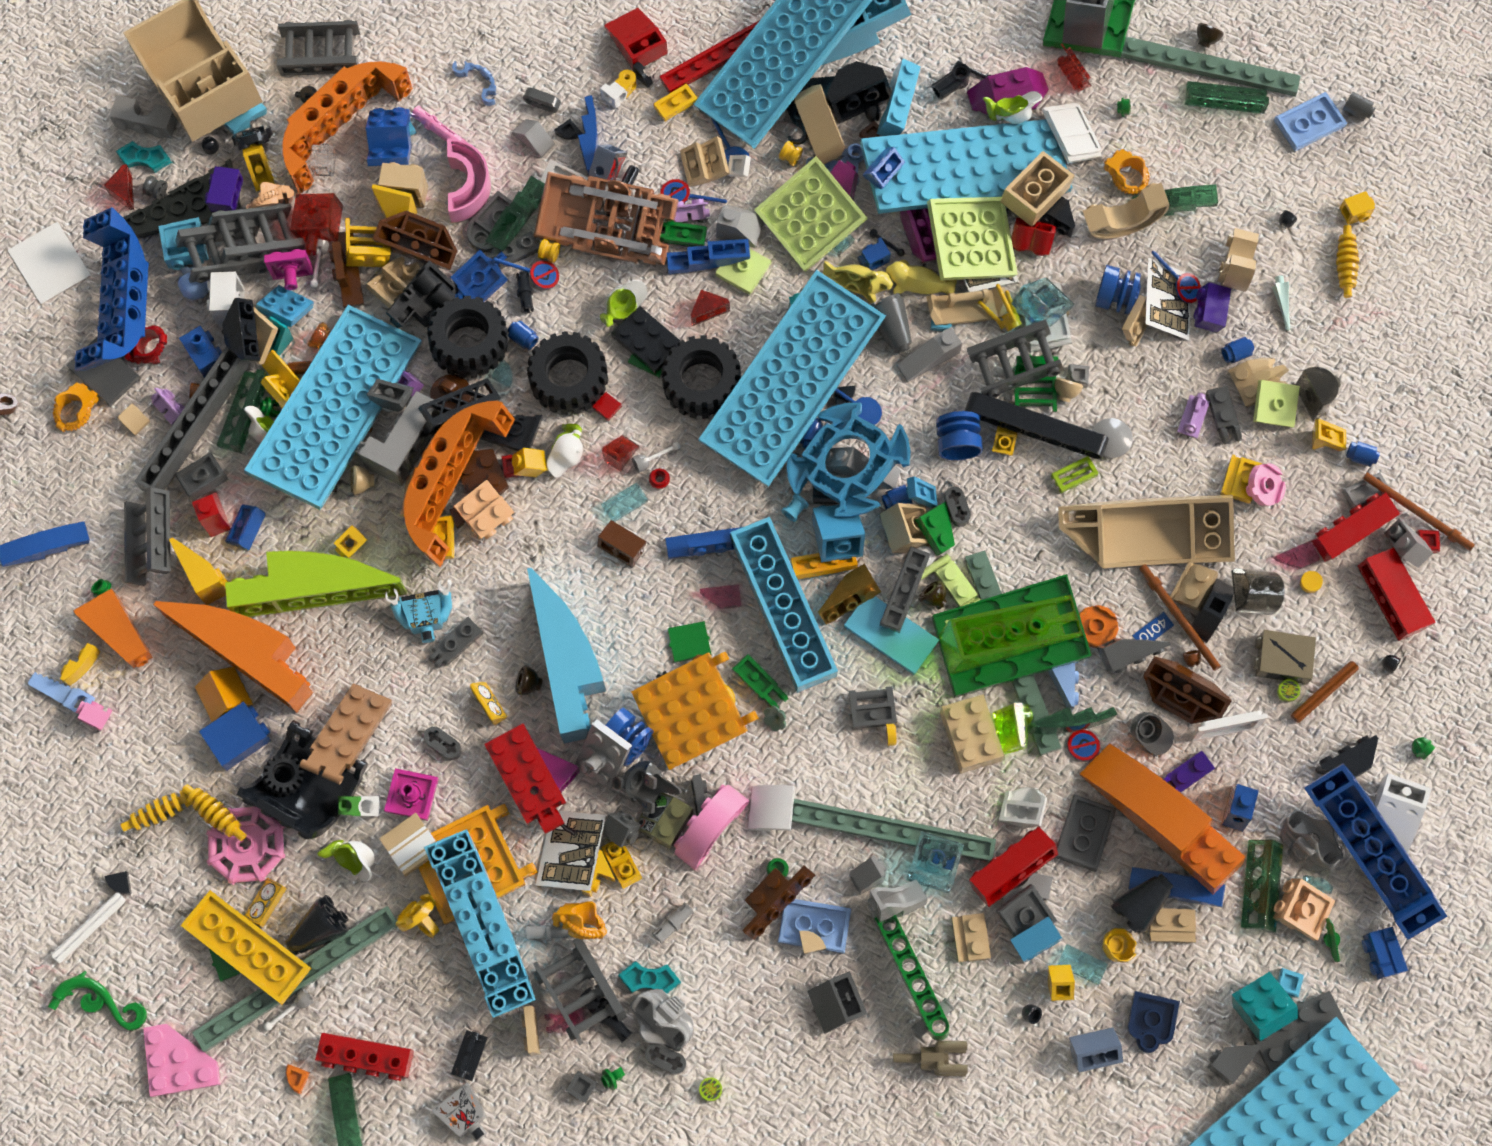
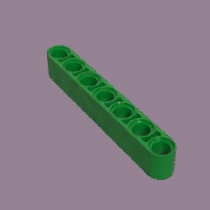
(912, 977)

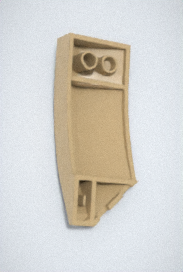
(1153, 530)

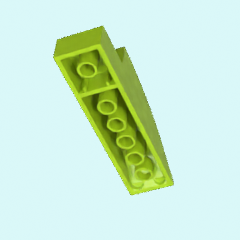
(308, 581)

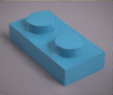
(921, 492)

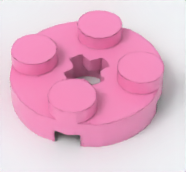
(1256, 485)

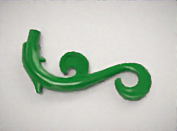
(103, 997)

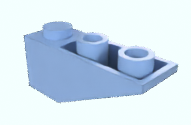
(1065, 679)

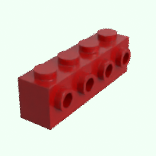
(1355, 527)
(1013, 866)
(364, 1055)

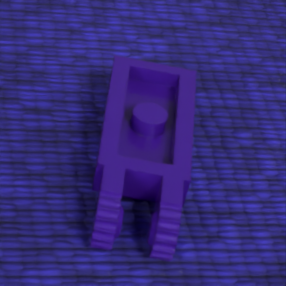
(1190, 772)

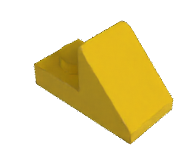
(1328, 435)
(601, 870)

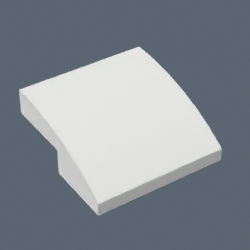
(771, 807)

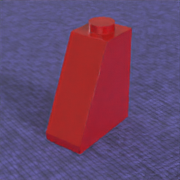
(211, 514)

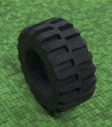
(467, 313)
(567, 348)
(699, 352)

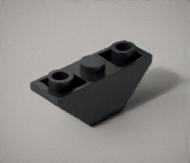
(1060, 217)
(240, 330)
(1213, 610)
(1357, 759)

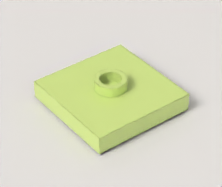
(745, 274)
(1276, 403)

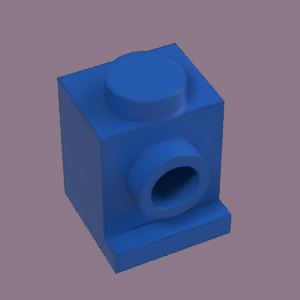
(875, 255)

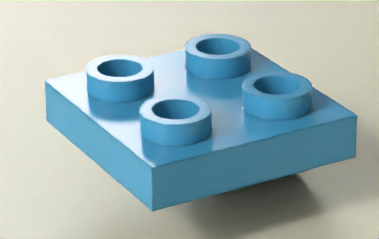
(284, 306)

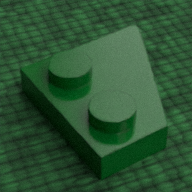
(937, 529)

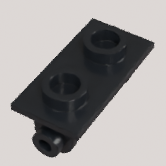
(469, 1055)

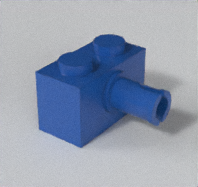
(201, 349)

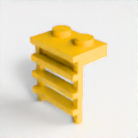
(361, 255)

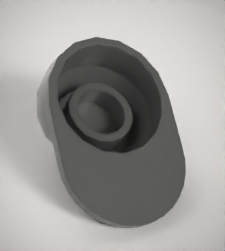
(1152, 733)

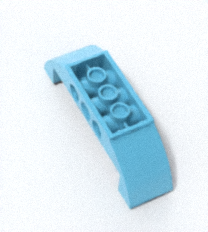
(481, 922)

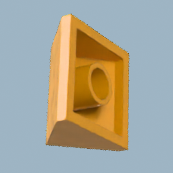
(221, 692)

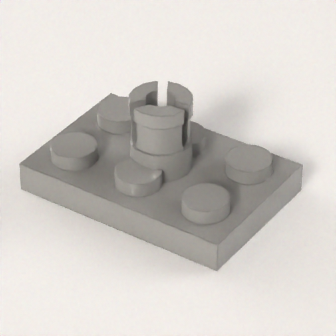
(603, 754)

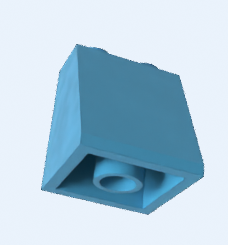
(839, 536)

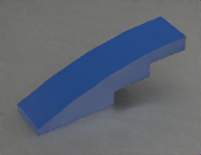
(589, 140)
(708, 257)
(43, 543)
(1184, 890)

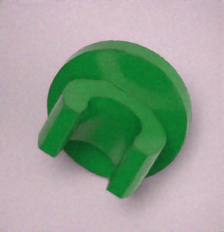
(266, 407)
(610, 1078)

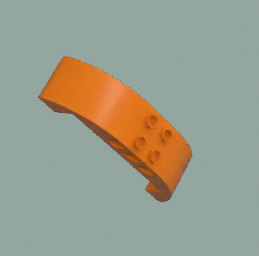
(442, 468)

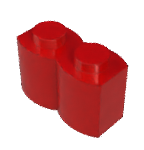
(1034, 238)

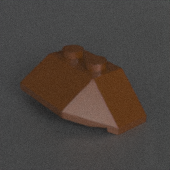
(417, 239)
(1184, 692)

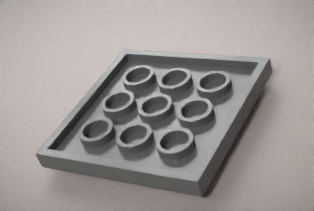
(1311, 1018)

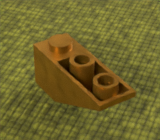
(851, 592)

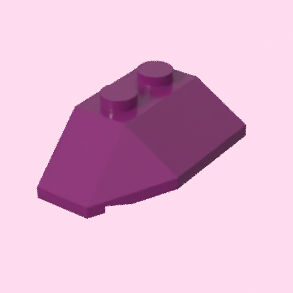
(1007, 85)
(919, 233)

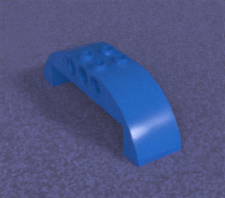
(1376, 850)

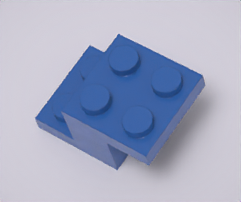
(388, 136)

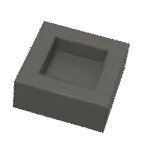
(581, 1086)

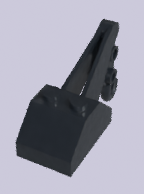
(847, 93)

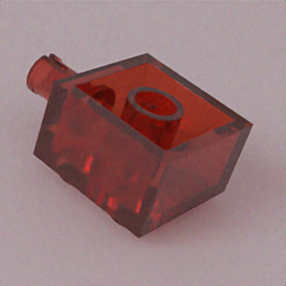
(316, 218)

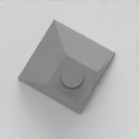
(739, 223)

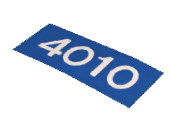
(1154, 628)

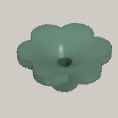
(775, 718)

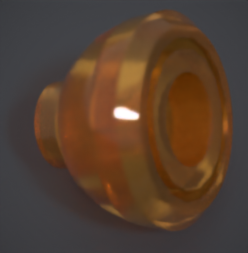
(319, 336)

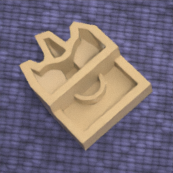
(392, 280)
(1248, 373)

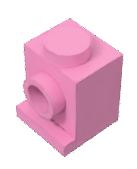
(93, 714)

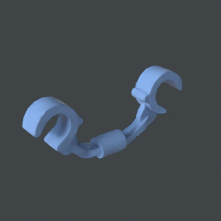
(485, 73)

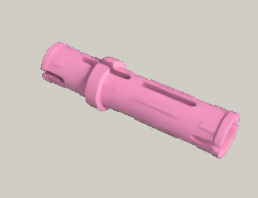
(431, 123)

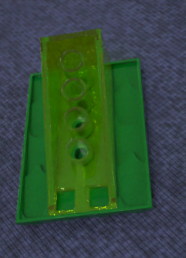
(1011, 636)

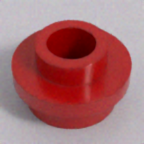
(659, 473)

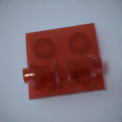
(1073, 69)

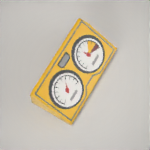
(488, 702)
(265, 902)

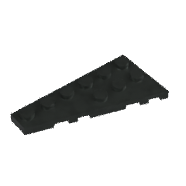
(180, 205)

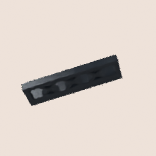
(434, 424)

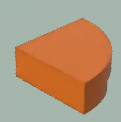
(296, 1078)

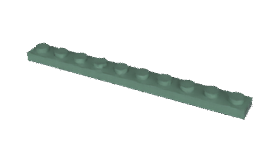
(1211, 66)
(1026, 687)
(886, 828)
(321, 963)

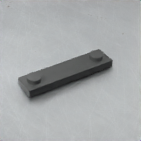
(905, 589)

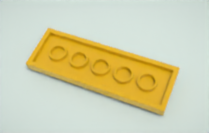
(246, 947)

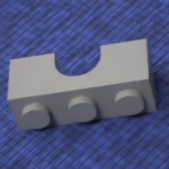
(159, 122)

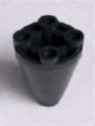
(1143, 902)
(318, 926)

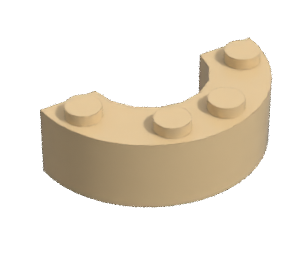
(1130, 217)
(1239, 263)

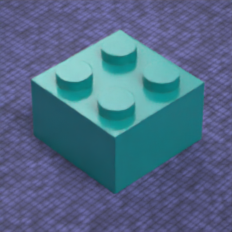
(1265, 1006)

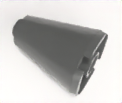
(895, 325)

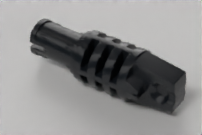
(612, 1023)

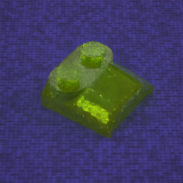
(1012, 727)

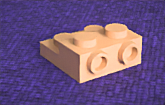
(484, 510)
(1303, 908)

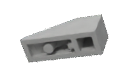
(930, 354)

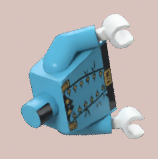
(423, 611)

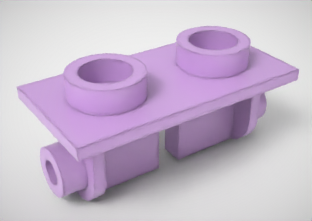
(696, 209)
(164, 400)
(1194, 415)

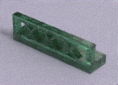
(1226, 97)
(253, 398)
(1269, 885)

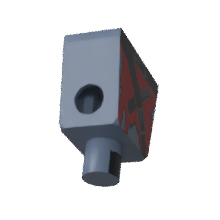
(607, 162)

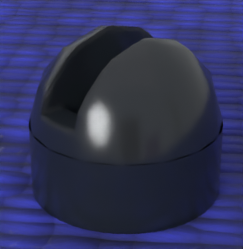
(873, 113)
(210, 145)
(1287, 218)
(1390, 663)
(1031, 1013)

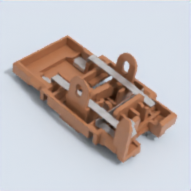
(570, 208)

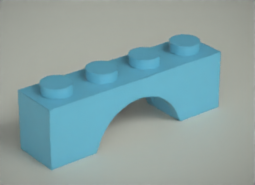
(898, 107)

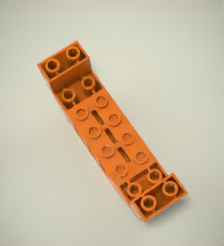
(335, 106)

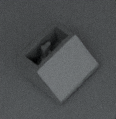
(837, 1002)

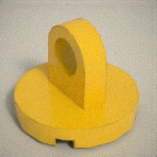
(417, 914)

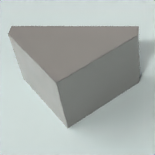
(534, 137)

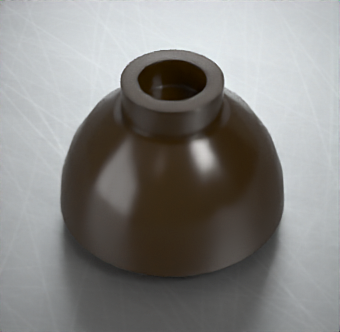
(1208, 35)
(933, 595)
(527, 681)

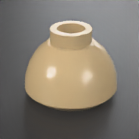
(1067, 389)
(360, 480)

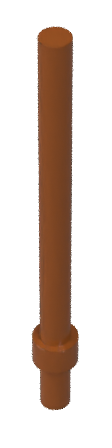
(1452, 534)
(1156, 584)

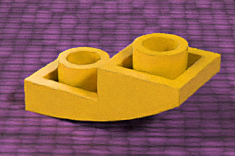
(1004, 441)
(75, 670)
(621, 864)

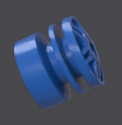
(1118, 290)
(959, 435)
(637, 736)

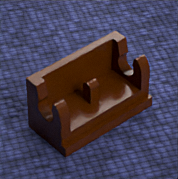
(621, 543)

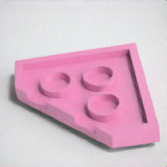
(176, 1062)

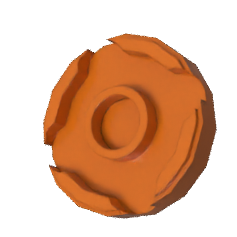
(1099, 625)

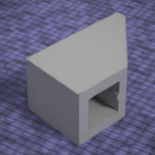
(1408, 543)
(868, 874)

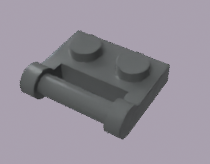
(872, 714)

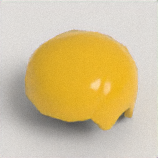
(1119, 945)

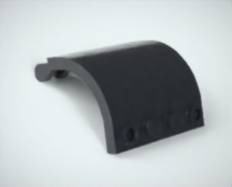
(315, 804)

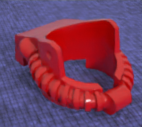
(138, 355)

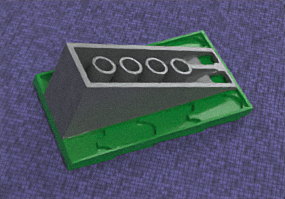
(1089, 25)

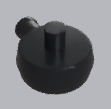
(305, 93)

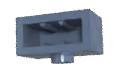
(1096, 1049)

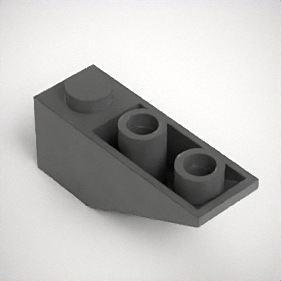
(1121, 652)

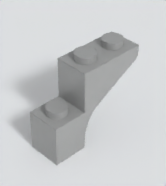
(850, 462)
(888, 902)

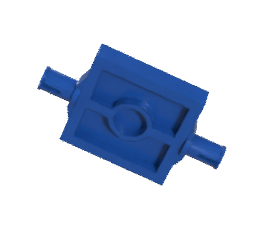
(479, 276)

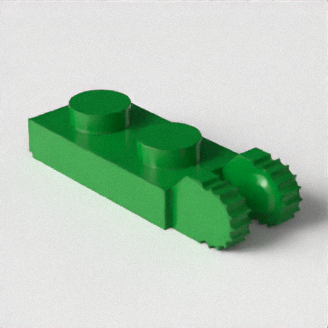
(683, 234)
(758, 680)

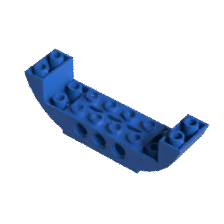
(121, 290)

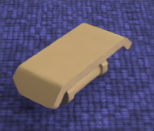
(819, 124)
(964, 307)

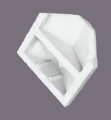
(1023, 807)

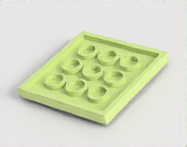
(810, 214)
(971, 238)

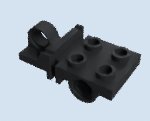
(422, 296)

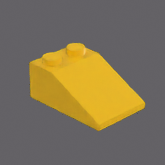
(204, 578)

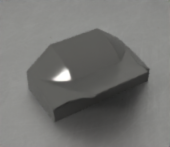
(390, 395)

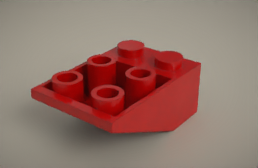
(637, 38)

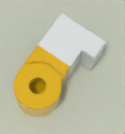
(619, 89)

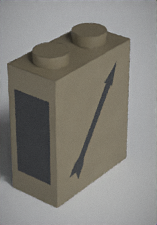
(1284, 656)

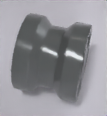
(155, 187)

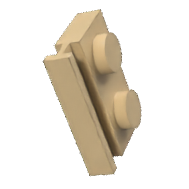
(1136, 322)
(1194, 586)
(1174, 926)
(971, 938)
(529, 1021)

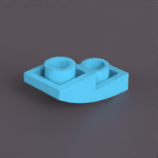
(243, 121)

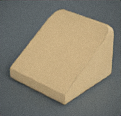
(133, 419)

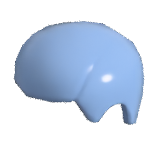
(192, 290)

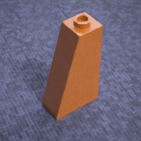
(113, 625)

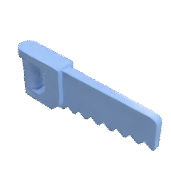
(59, 692)

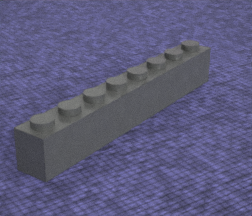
(192, 421)

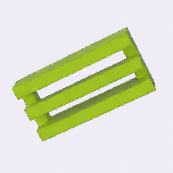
(1059, 482)

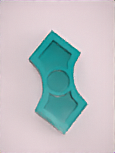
(152, 157)
(639, 977)

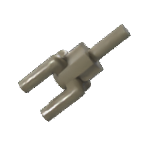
(937, 1058)

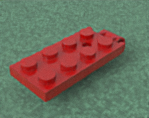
(523, 769)

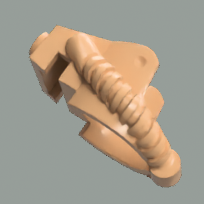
(271, 195)

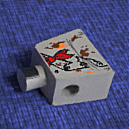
(463, 1113)

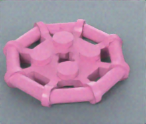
(255, 852)

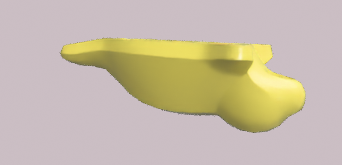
(859, 279)
(918, 279)

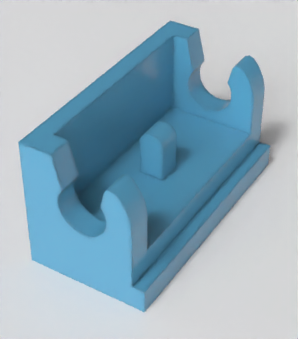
(1036, 939)

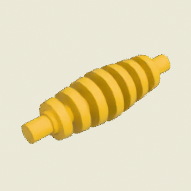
(1347, 261)
(159, 810)
(214, 812)

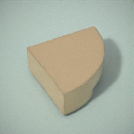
(811, 942)

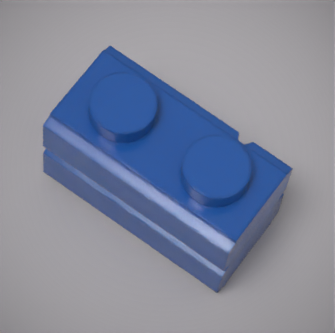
(1384, 953)

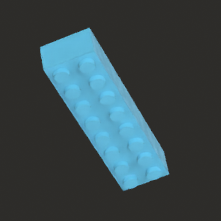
(783, 604)

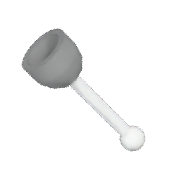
(322, 249)
(641, 461)
(301, 999)

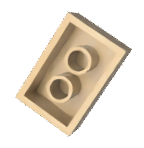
(1037, 188)
(971, 734)

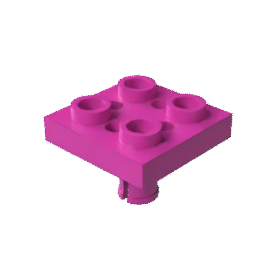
(289, 266)
(404, 782)

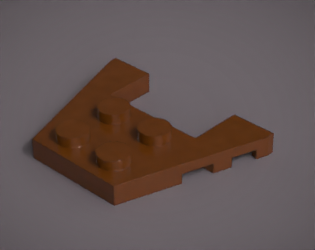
(481, 467)

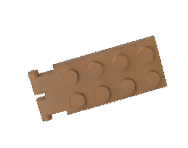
(346, 733)

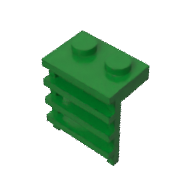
(1019, 368)

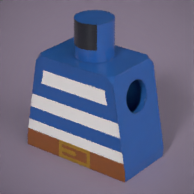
(1240, 805)

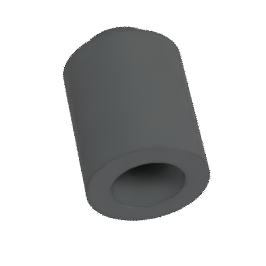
(1359, 106)

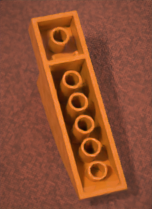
(244, 644)
(1164, 816)

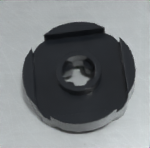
(252, 135)

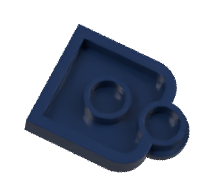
(1152, 1020)

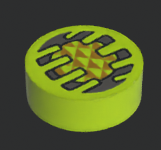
(1288, 690)
(710, 1089)

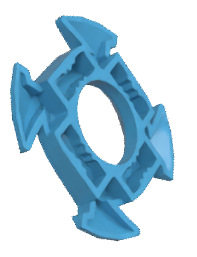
(848, 491)

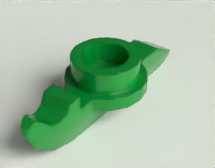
(1332, 940)

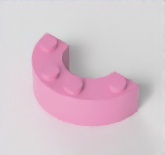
(476, 190)
(709, 825)

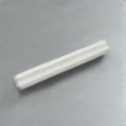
(88, 927)

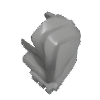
(1304, 848)
(657, 1007)

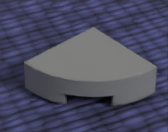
(1079, 374)

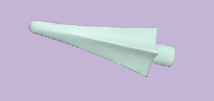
(1281, 293)

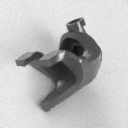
(645, 784)

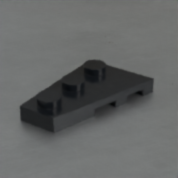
(520, 434)

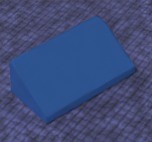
(884, 167)
(245, 526)

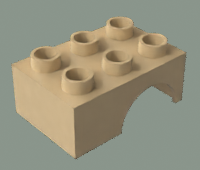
(193, 68)

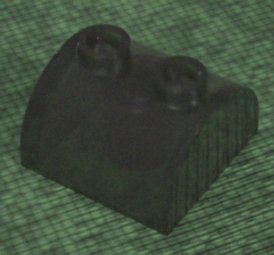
(1317, 390)
(1257, 591)

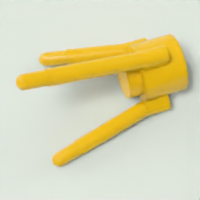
(1010, 319)

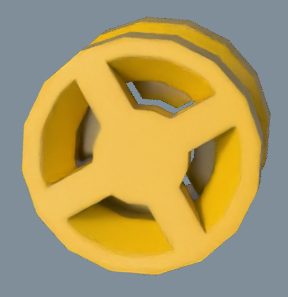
(790, 153)
(549, 250)

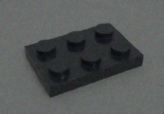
(645, 338)

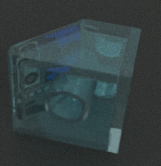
(1042, 301)
(935, 862)

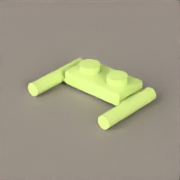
(953, 580)

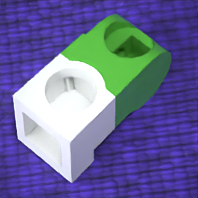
(359, 805)

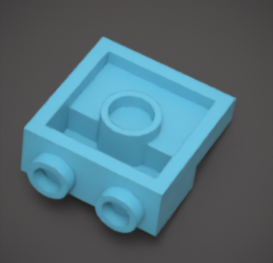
(178, 257)

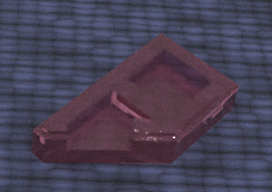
(1299, 556)
(723, 596)

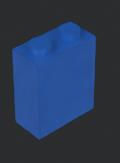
(236, 735)

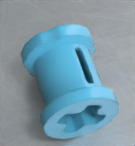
(795, 508)

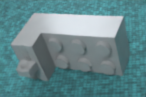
(402, 445)

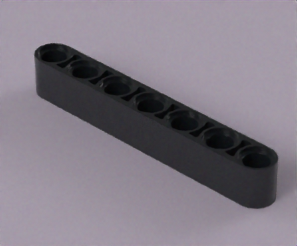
(1038, 425)

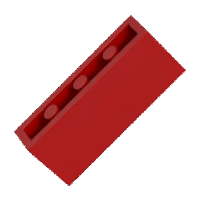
(1396, 594)

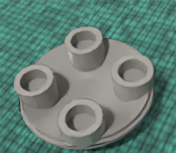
(1119, 437)

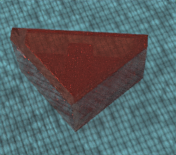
(121, 186)
(708, 306)
(619, 452)

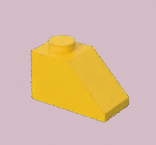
(258, 165)

